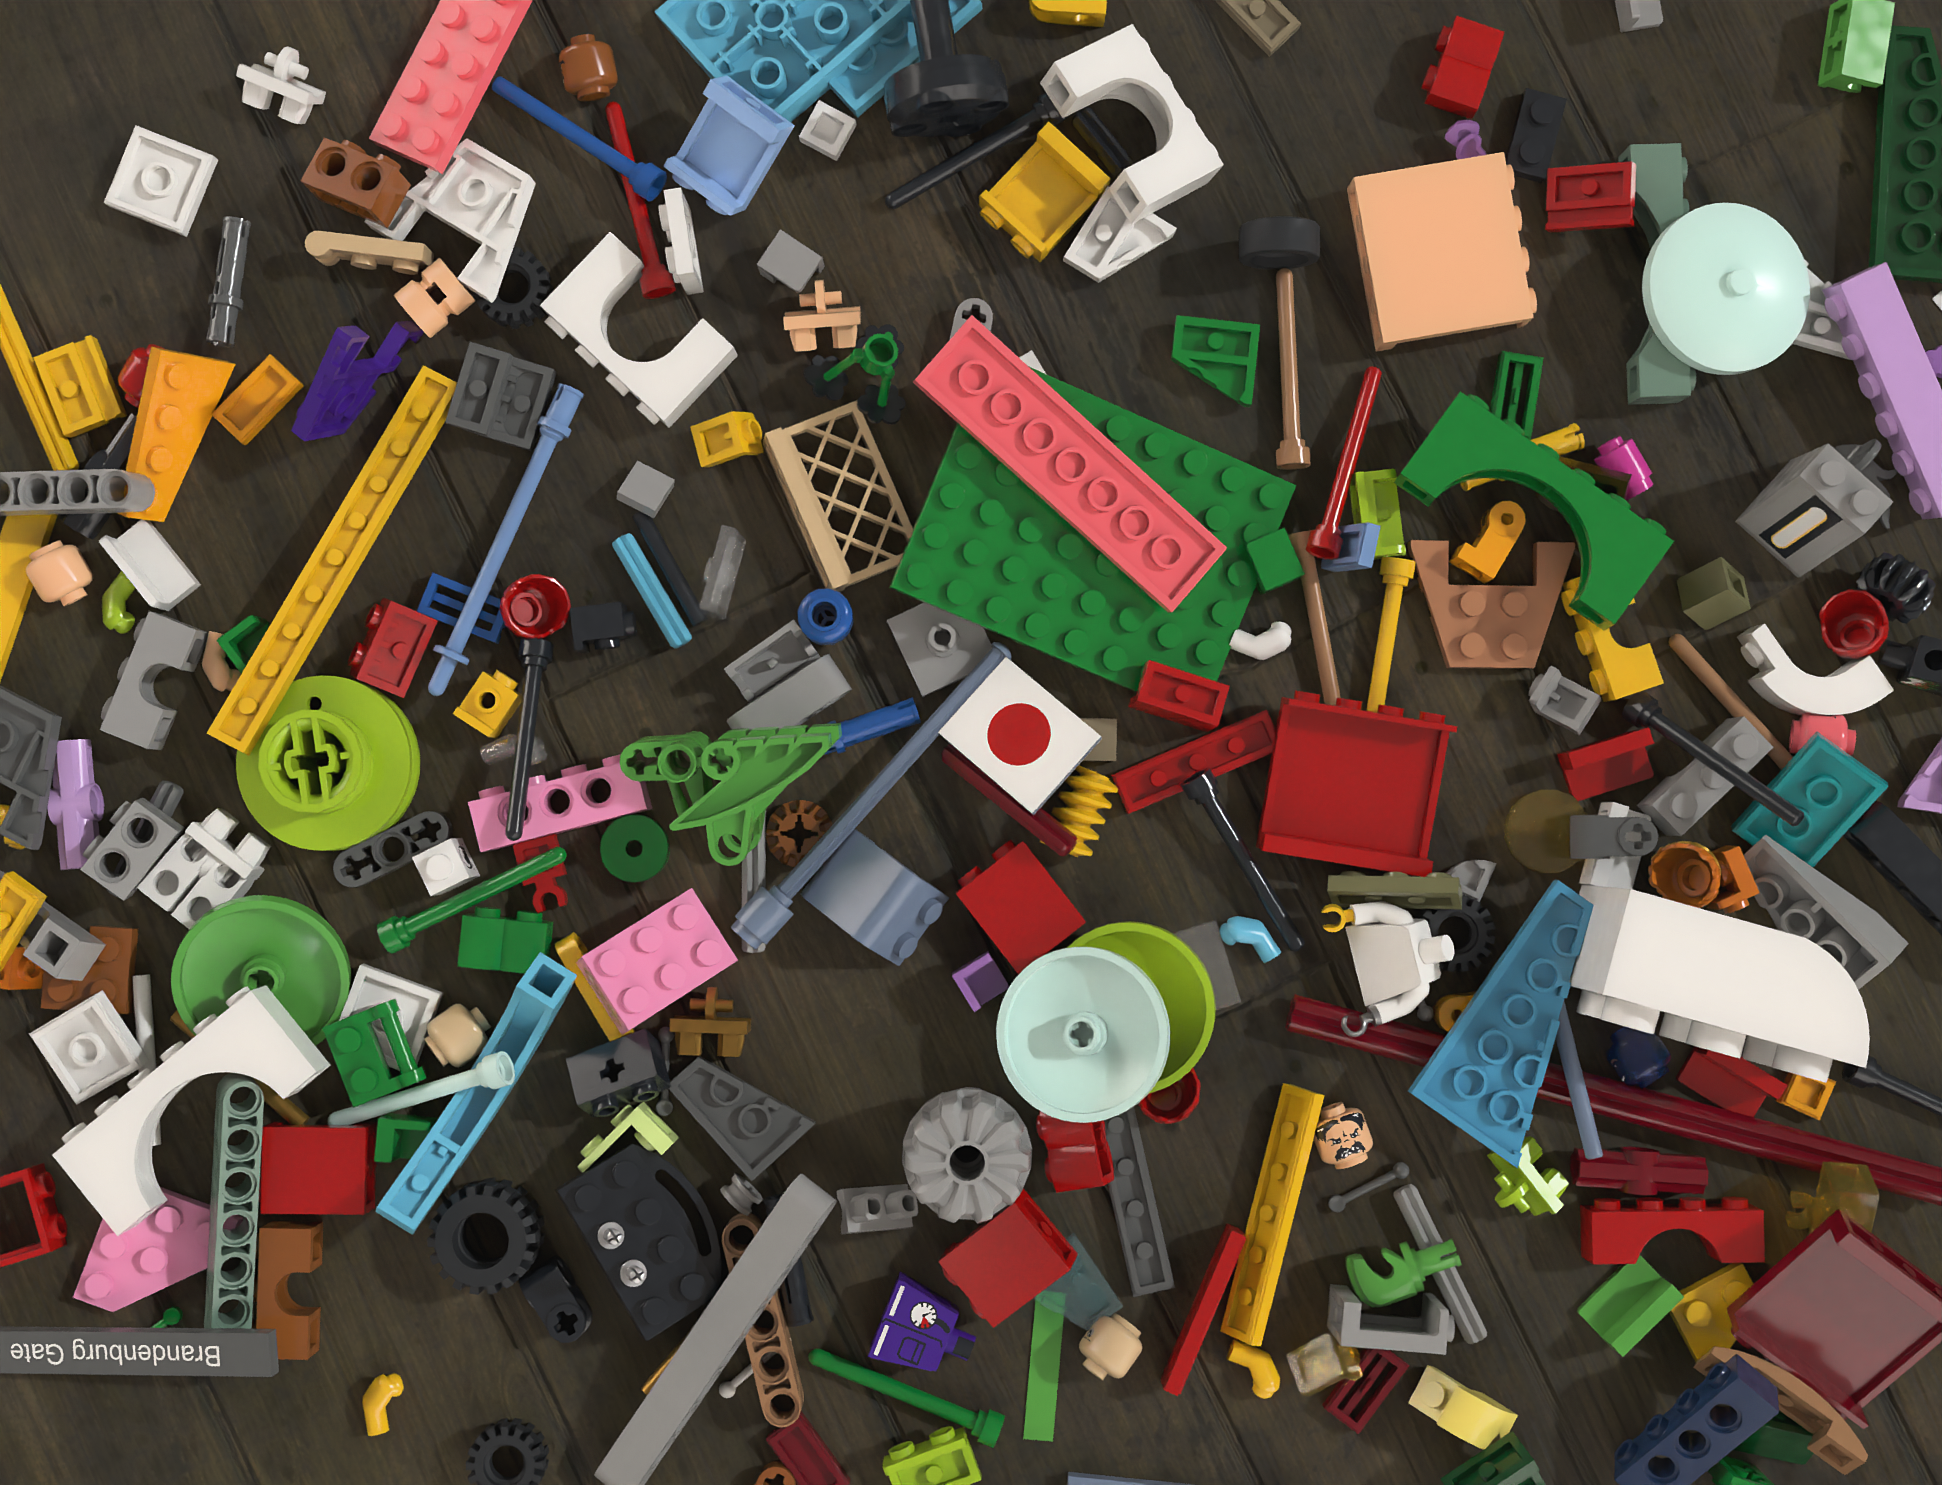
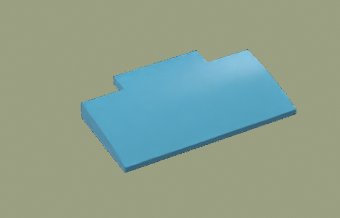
(802, 48)

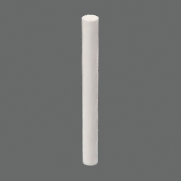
(145, 1028)

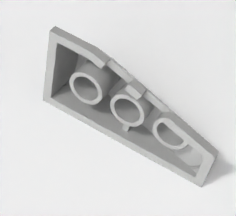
(1822, 911)

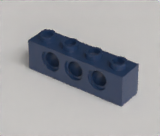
(1720, 1429)

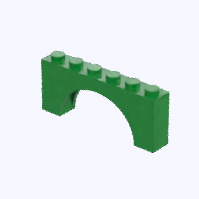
(1613, 542)

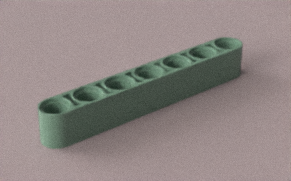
(234, 1201)

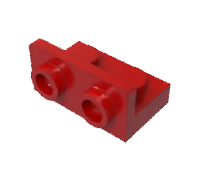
(391, 647)

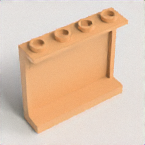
(1441, 249)

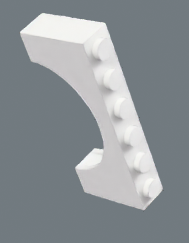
(114, 1152)

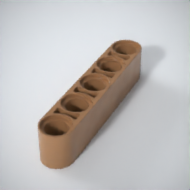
(768, 1339)

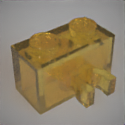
(1841, 1187)

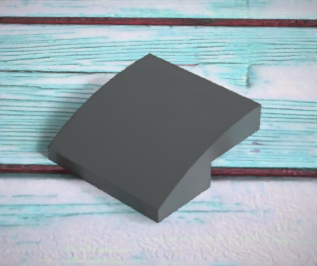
(500, 396)

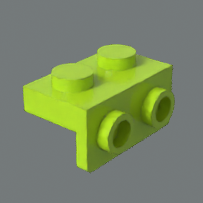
(938, 1461)

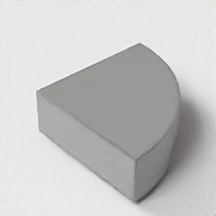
(1473, 876)

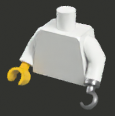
(1391, 958)

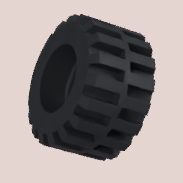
(457, 1255)

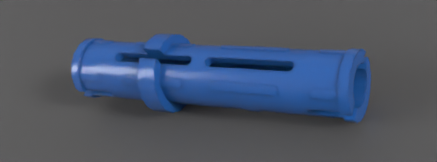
(876, 724)

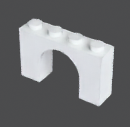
(1127, 71)
(582, 310)

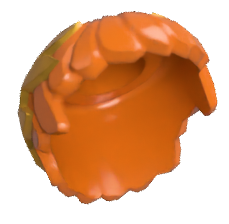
(1685, 873)

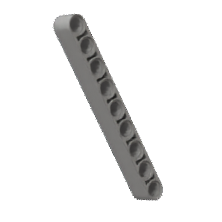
(717, 1334)

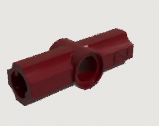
(1640, 1171)

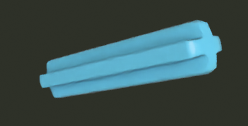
(652, 590)

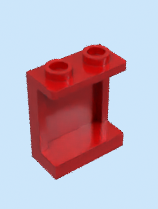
(1019, 905)
(318, 1169)
(1008, 1260)

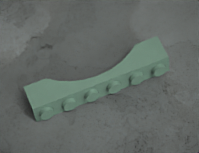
(1653, 371)

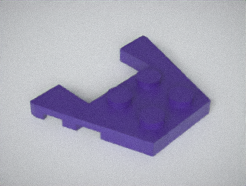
(345, 384)

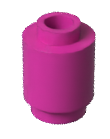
(1626, 458)

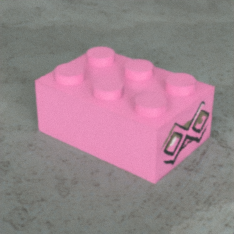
(656, 961)

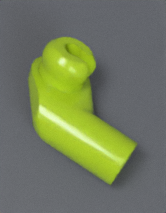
(114, 605)

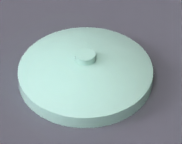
(1726, 289)
(1083, 1034)

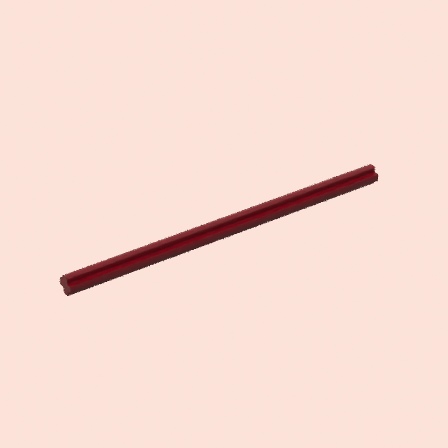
(1640, 1105)

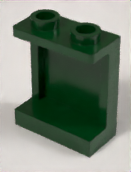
(1499, 1464)

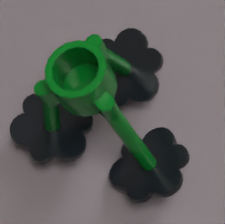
(877, 356)

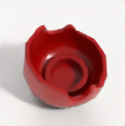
(535, 606)
(1853, 624)
(1174, 1101)

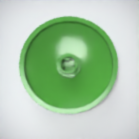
(257, 945)

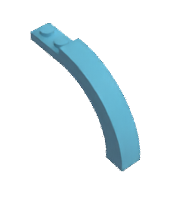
(470, 1111)

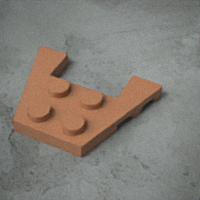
(1491, 622)

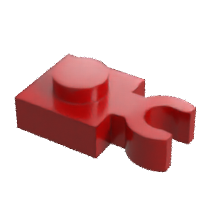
(545, 881)

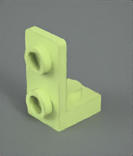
(651, 1133)

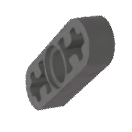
(360, 853)

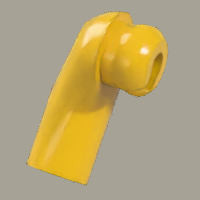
(1263, 1371)
(377, 1398)

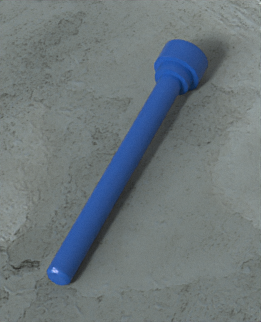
(645, 178)

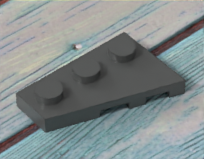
(739, 1116)

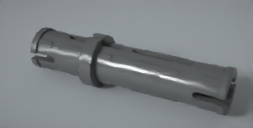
(226, 300)

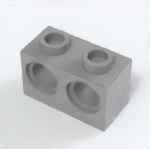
(139, 854)

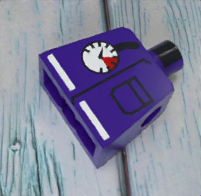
(919, 1328)

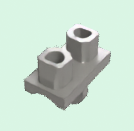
(877, 1208)

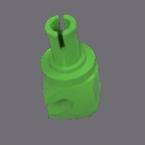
(1406, 1274)

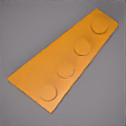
(171, 420)

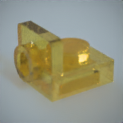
(1323, 1364)

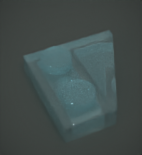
(1082, 1292)

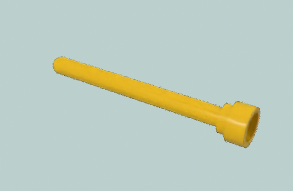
(1396, 575)

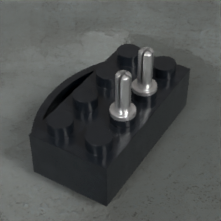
(644, 1237)

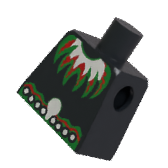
(1911, 663)

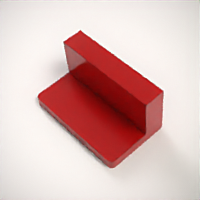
(1180, 696)
(1607, 764)
(1729, 1081)

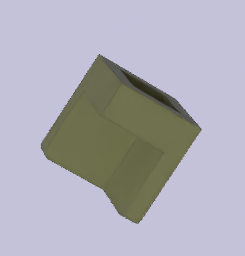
(1713, 594)

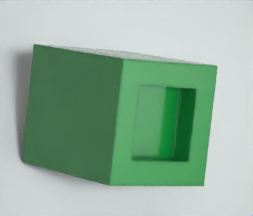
(1274, 561)
(243, 640)
(400, 1135)

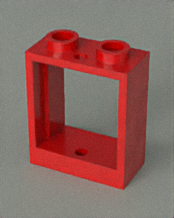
(49, 1222)

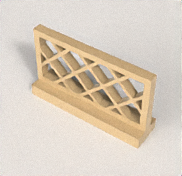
(805, 499)

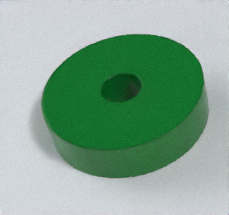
(616, 842)

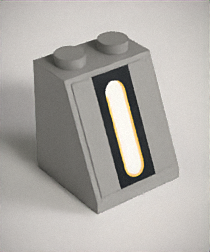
(1813, 509)

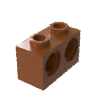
(354, 186)

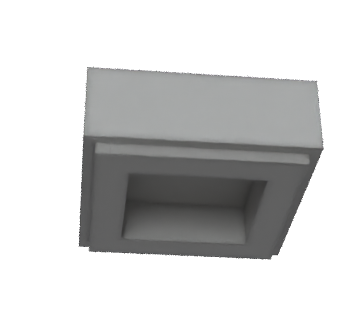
(645, 489)

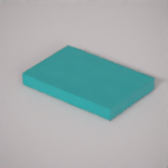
(1829, 790)

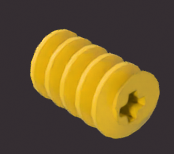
(1083, 806)

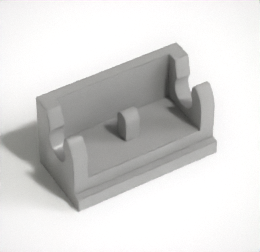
(772, 661)

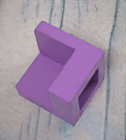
(980, 980)

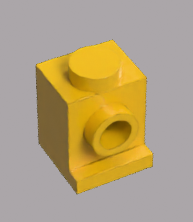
(494, 719)

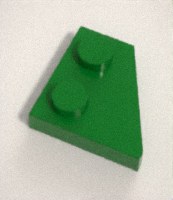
(1218, 354)

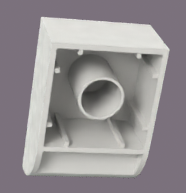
(1718, 983)

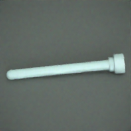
(493, 1072)

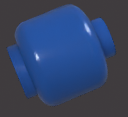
(818, 603)

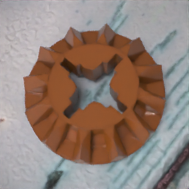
(785, 818)

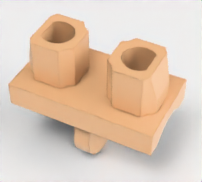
(803, 323)

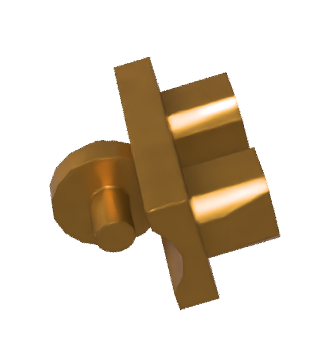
(691, 1028)

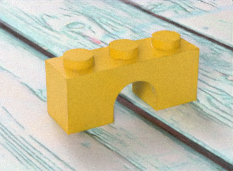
(1615, 668)

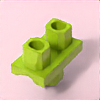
(1525, 1185)

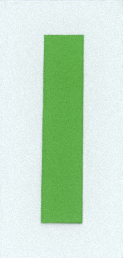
(1043, 1374)

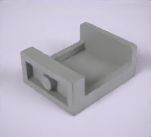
(1389, 1332)

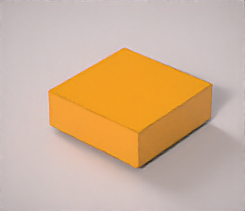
(1806, 1095)

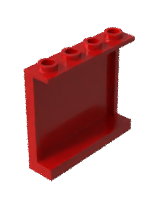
(1353, 784)

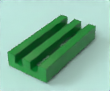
(1532, 388)

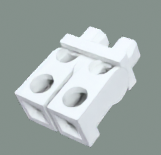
(205, 868)

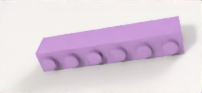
(1894, 378)

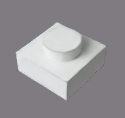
(827, 130)

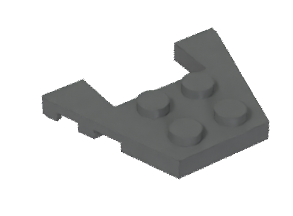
(26, 765)

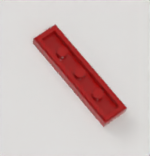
(1219, 751)
(1203, 1309)

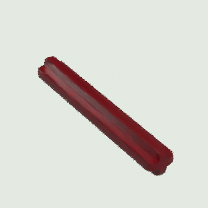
(1041, 824)

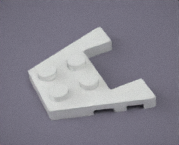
(479, 199)

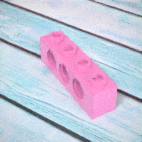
(491, 810)

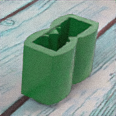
(502, 941)

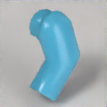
(1250, 932)

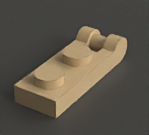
(368, 251)

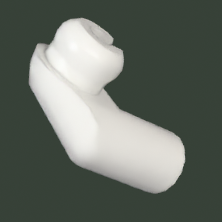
(1265, 644)

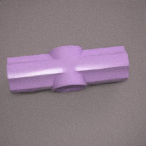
(74, 801)

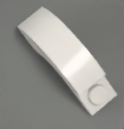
(1792, 690)

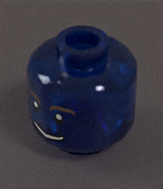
(1638, 1057)

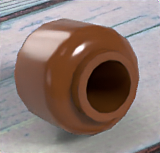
(588, 68)

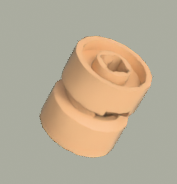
(423, 308)

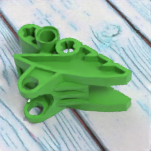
(757, 772)

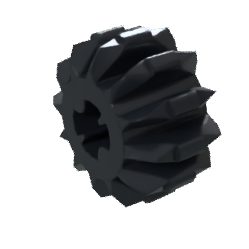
(1898, 585)

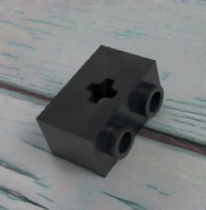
(618, 1073)

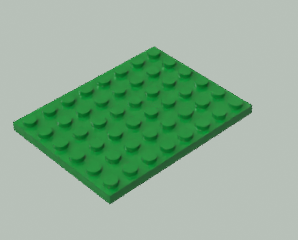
(1022, 571)

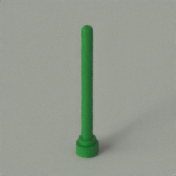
(398, 932)
(982, 1424)

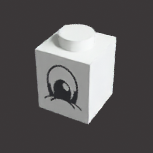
(446, 866)

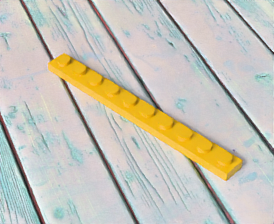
(334, 562)

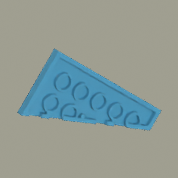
(1502, 1041)

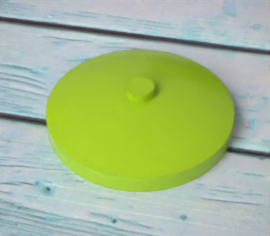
(1180, 981)

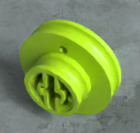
(368, 772)

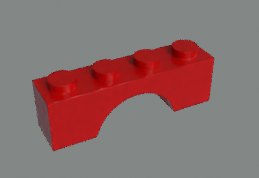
(1619, 1232)

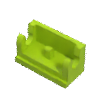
(1376, 502)

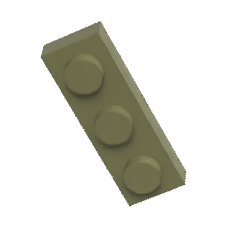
(1397, 888)

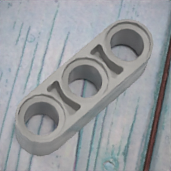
(795, 698)

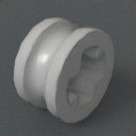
(741, 1194)

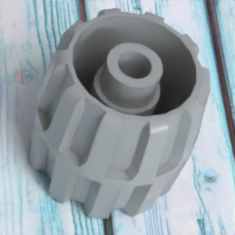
(973, 1185)

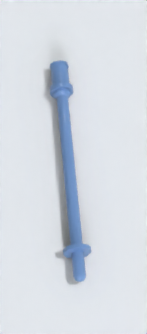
(552, 429)

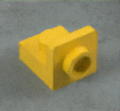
(727, 438)

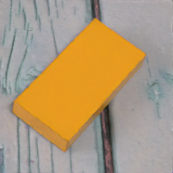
(257, 400)

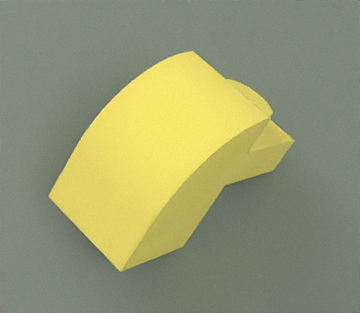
(1461, 1410)

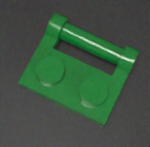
(362, 1058)

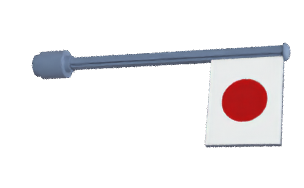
(993, 719)

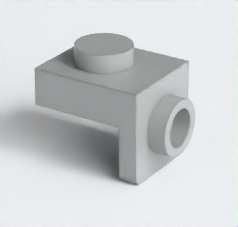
(1562, 700)

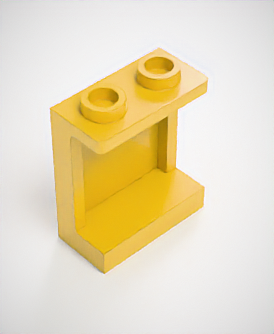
(1044, 194)

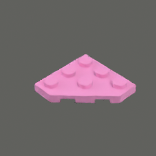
(149, 1256)

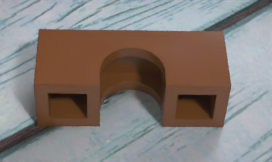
(284, 1250)

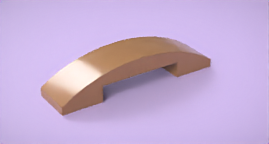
(1831, 1437)

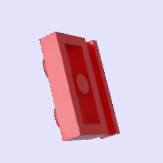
(1590, 197)

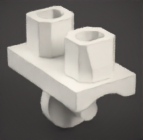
(263, 82)

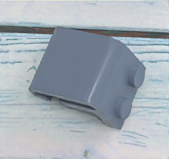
(874, 898)

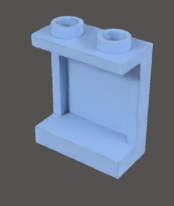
(729, 147)

